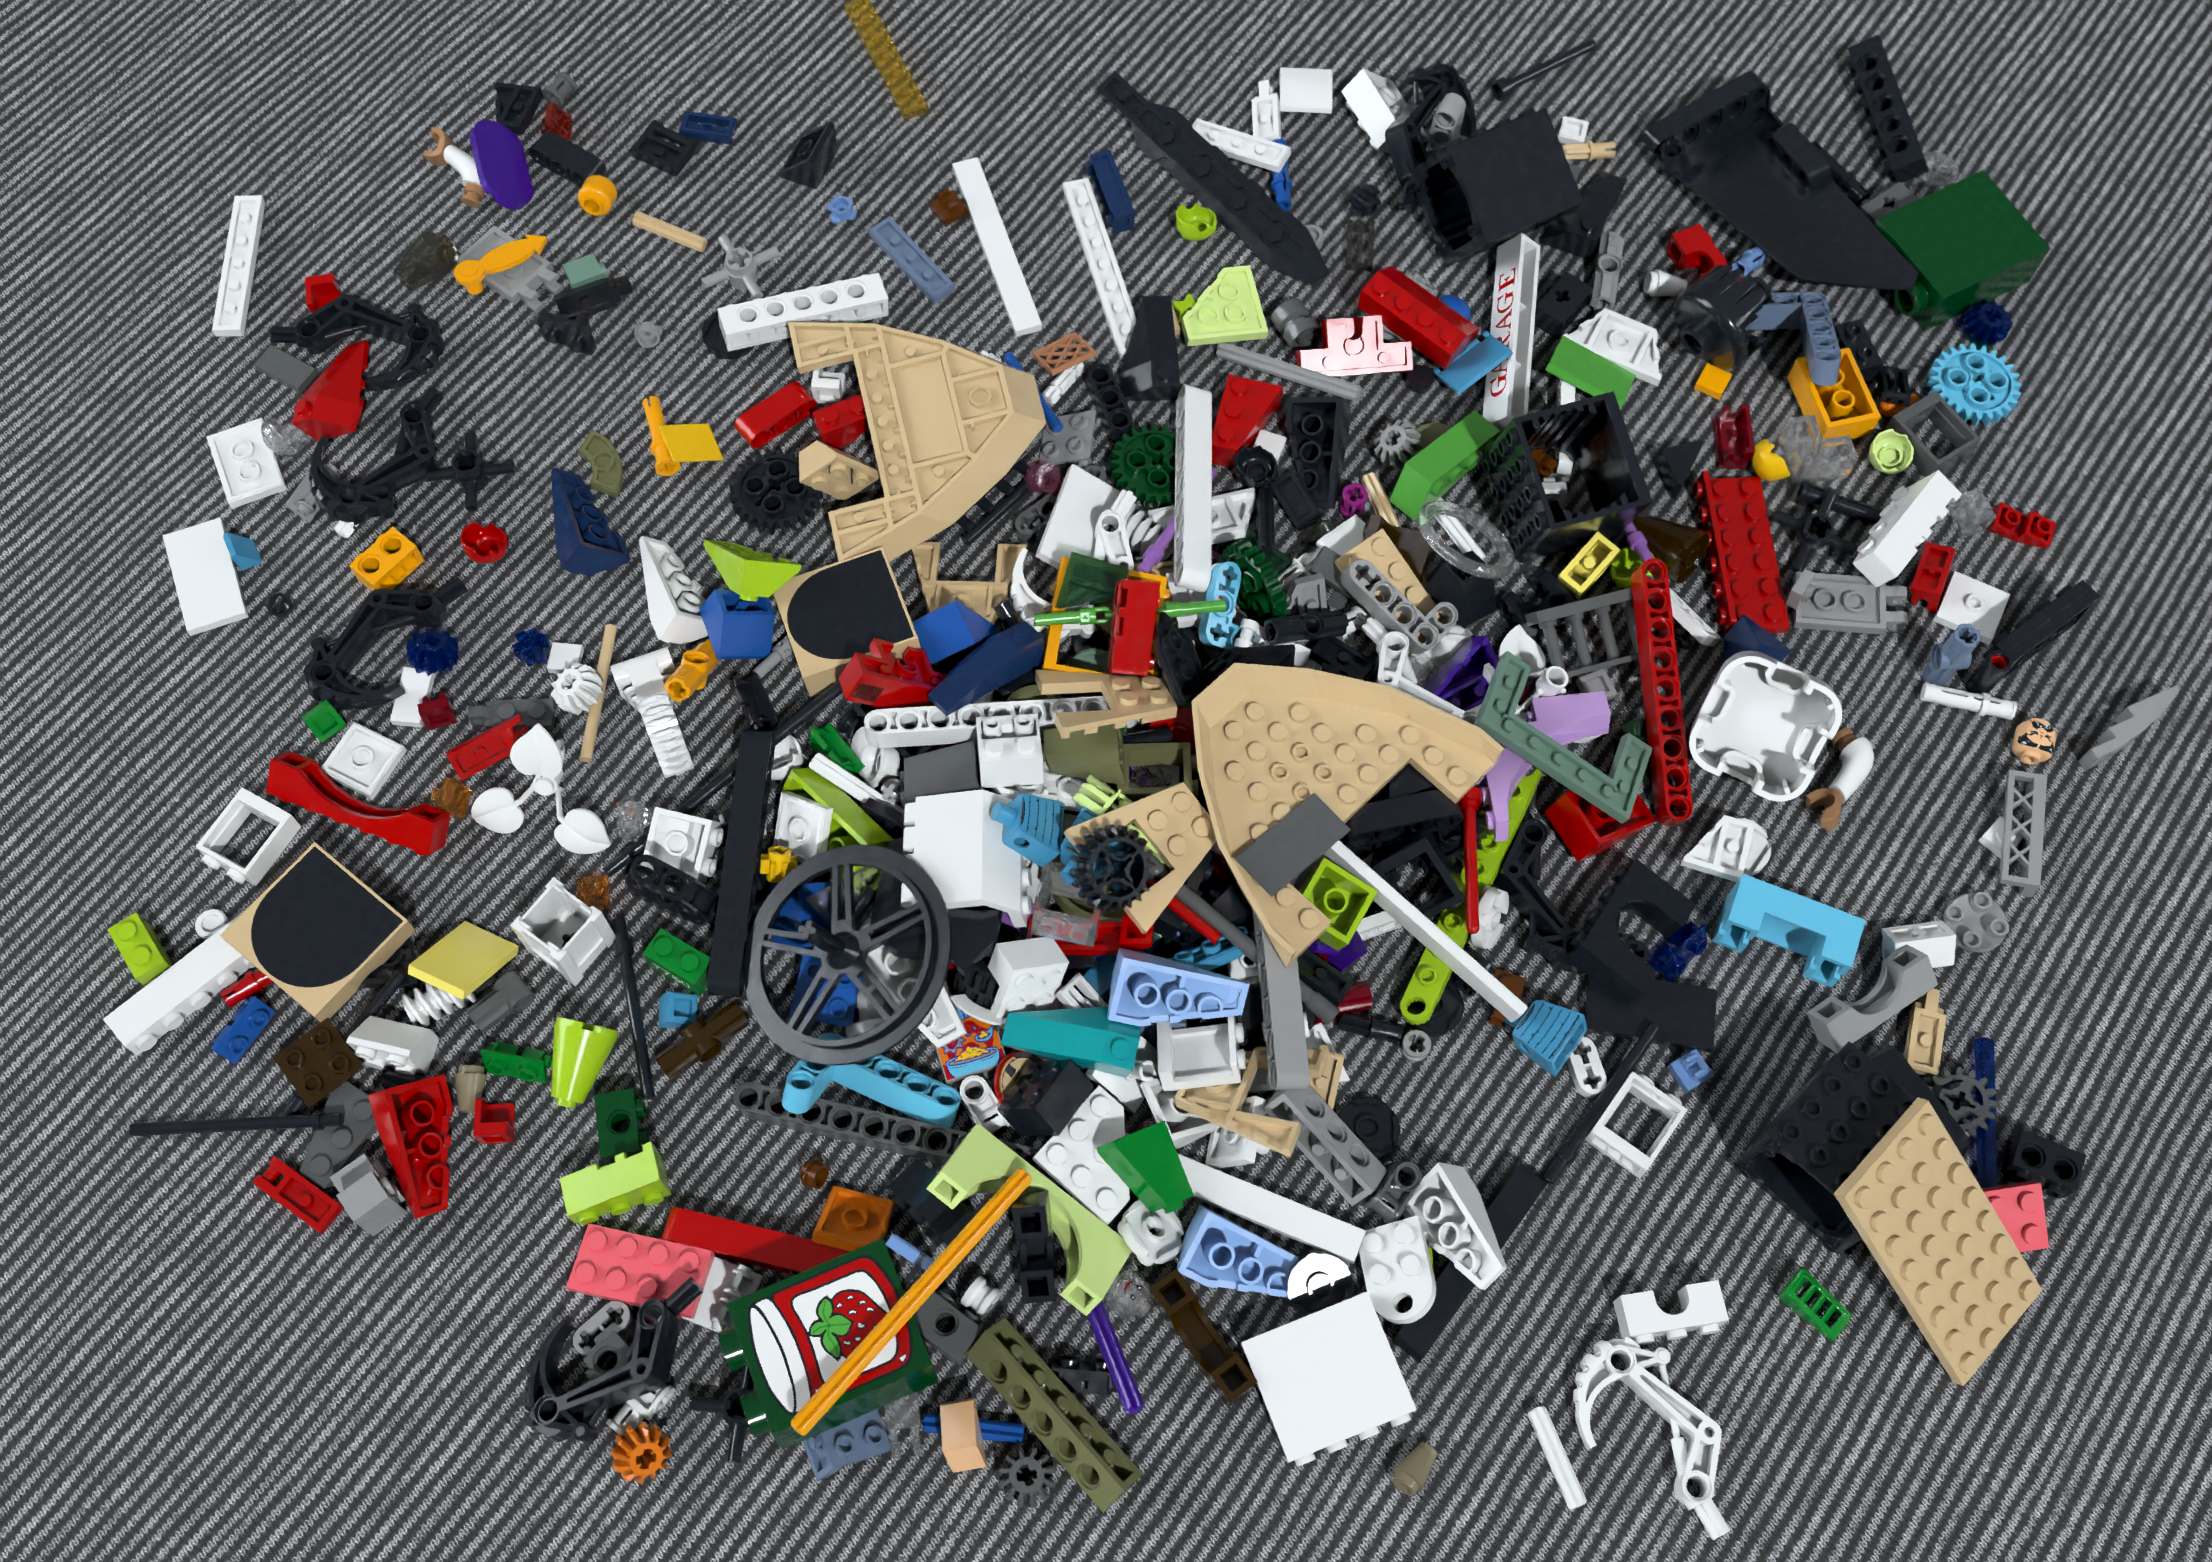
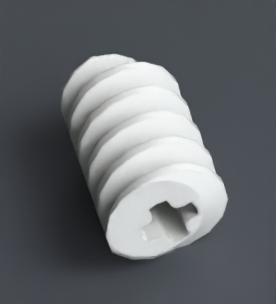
(1142, 535)
(431, 1004)

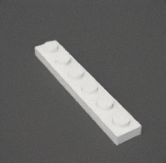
(238, 266)

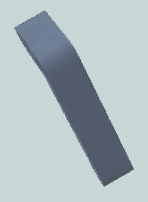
(1813, 318)

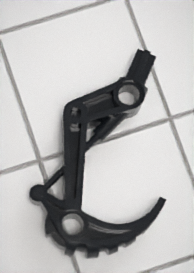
(1404, 133)
(348, 314)
(368, 496)
(378, 612)
(1532, 901)
(644, 1371)

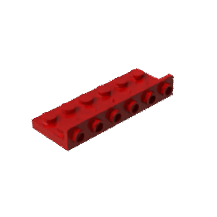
(1741, 552)

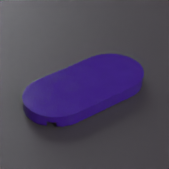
(501, 164)

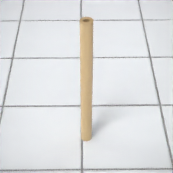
(595, 709)

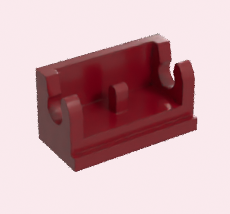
(1733, 438)

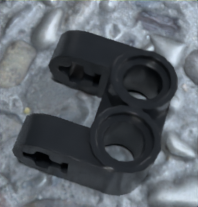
(1551, 594)

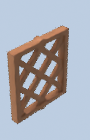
(1061, 364)

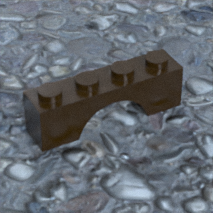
(1207, 1348)

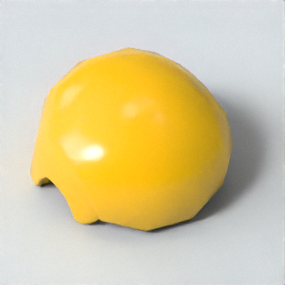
(1767, 464)

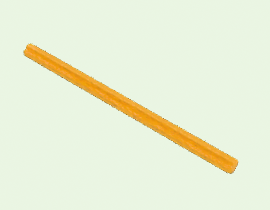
(909, 1303)

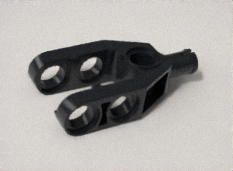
(691, 900)

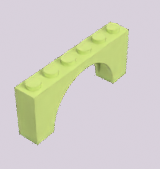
(1090, 1247)

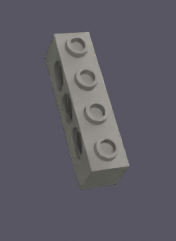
(1329, 1143)

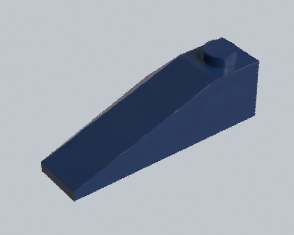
(989, 666)

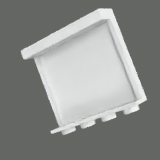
(1328, 1378)

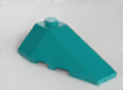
(1076, 1035)

